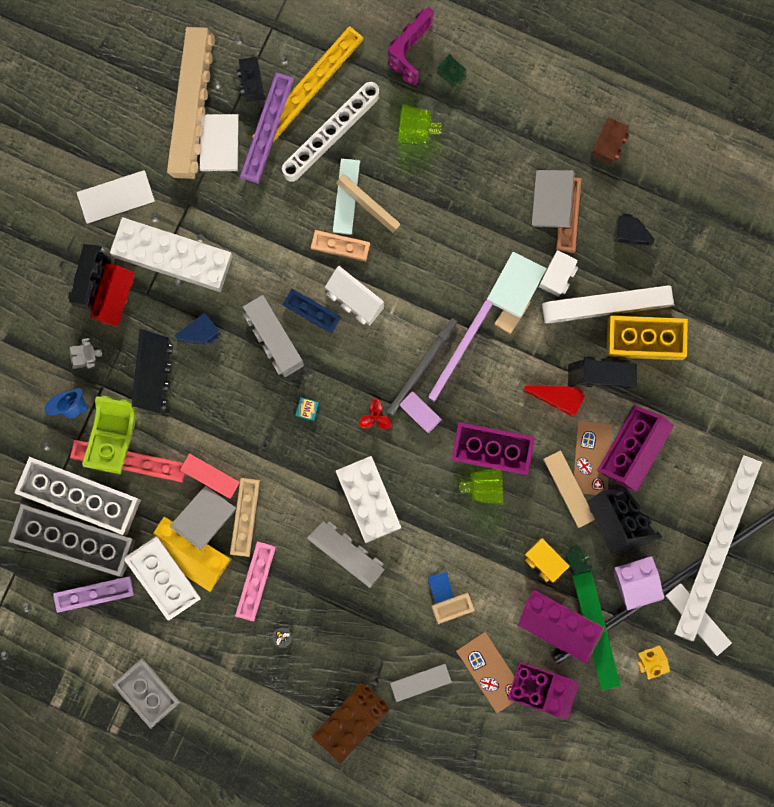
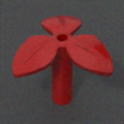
(382, 421)

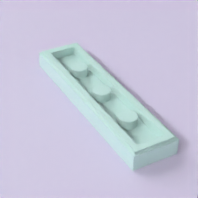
(345, 203)

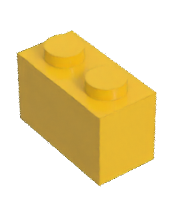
(546, 561)

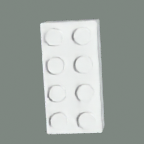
(368, 499)

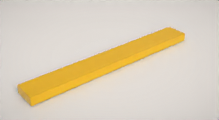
(318, 76)

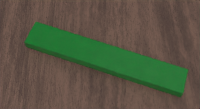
(591, 610)

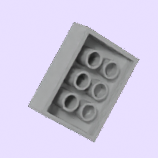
(346, 554)

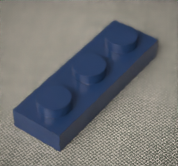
(311, 311)

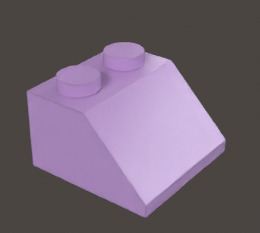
(639, 583)

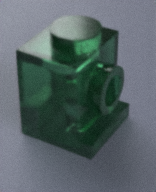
(451, 77)
(577, 560)

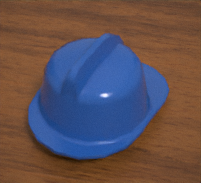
(67, 403)

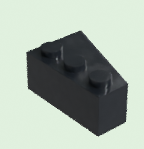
(602, 373)

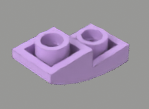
(420, 412)

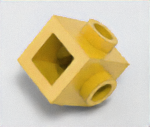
(653, 662)

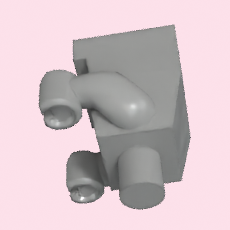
(83, 355)

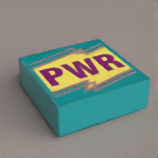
(307, 409)

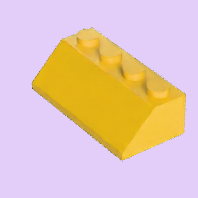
(199, 565)

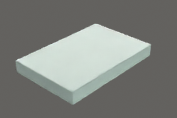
(516, 284)

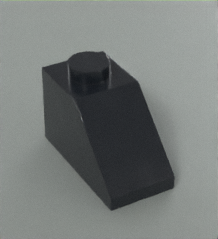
(632, 231)

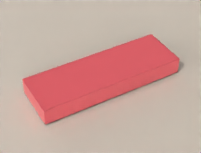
(209, 476)

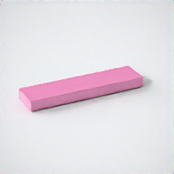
(255, 581)

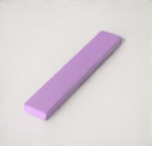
(460, 351)

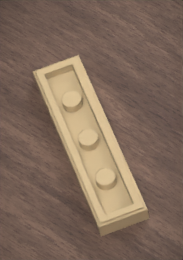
(368, 203)
(569, 489)
(245, 517)

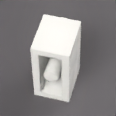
(558, 273)

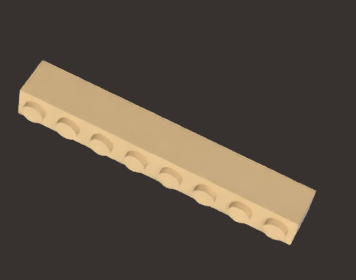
(190, 103)

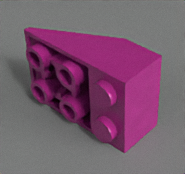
(543, 690)

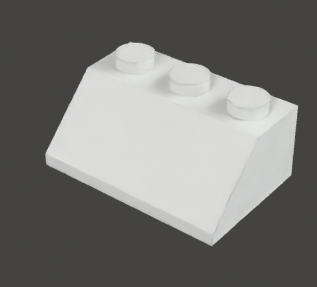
(354, 296)

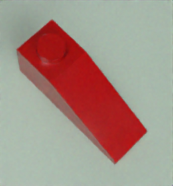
(560, 397)

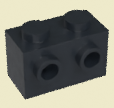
(251, 78)

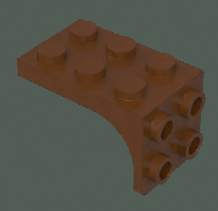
(351, 722)

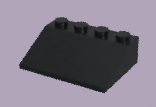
(151, 373)

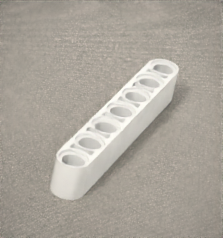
(333, 123)
(607, 304)

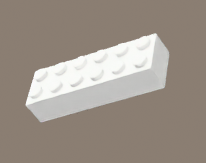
(171, 254)
(77, 496)

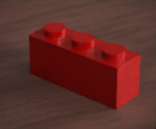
(112, 295)

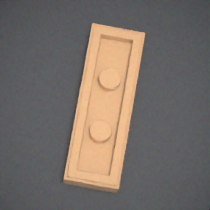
(340, 245)

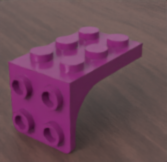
(402, 44)

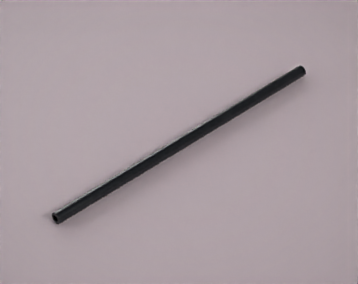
(680, 576)

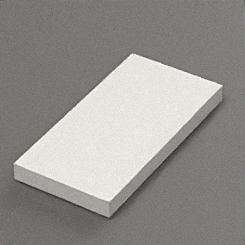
(162, 578)

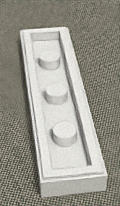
(708, 630)

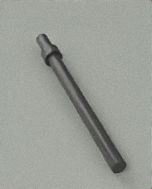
(443, 336)

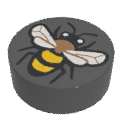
(282, 637)

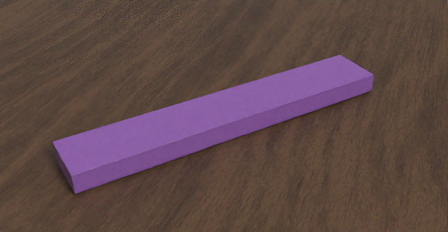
(267, 128)

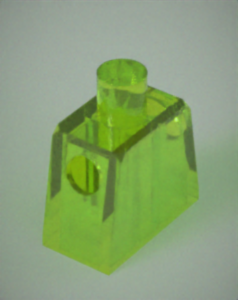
(416, 126)
(484, 487)

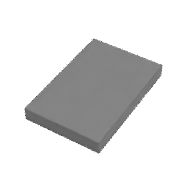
(553, 198)
(203, 517)
(146, 693)

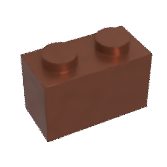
(610, 140)

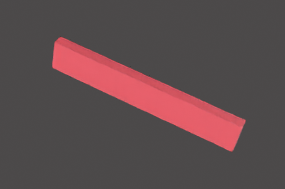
(139, 463)

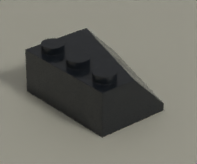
(88, 276)
(621, 520)

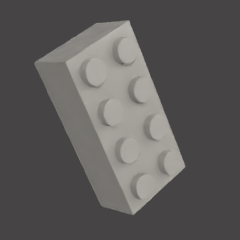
(273, 335)

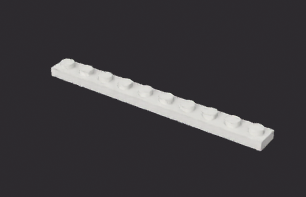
(718, 548)

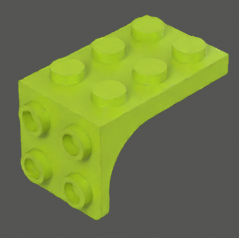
(110, 435)

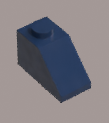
(199, 332)

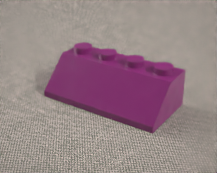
(493, 448)
(635, 448)
(560, 626)

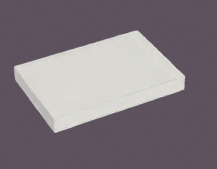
(219, 143)

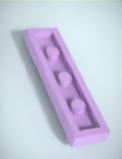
(93, 594)

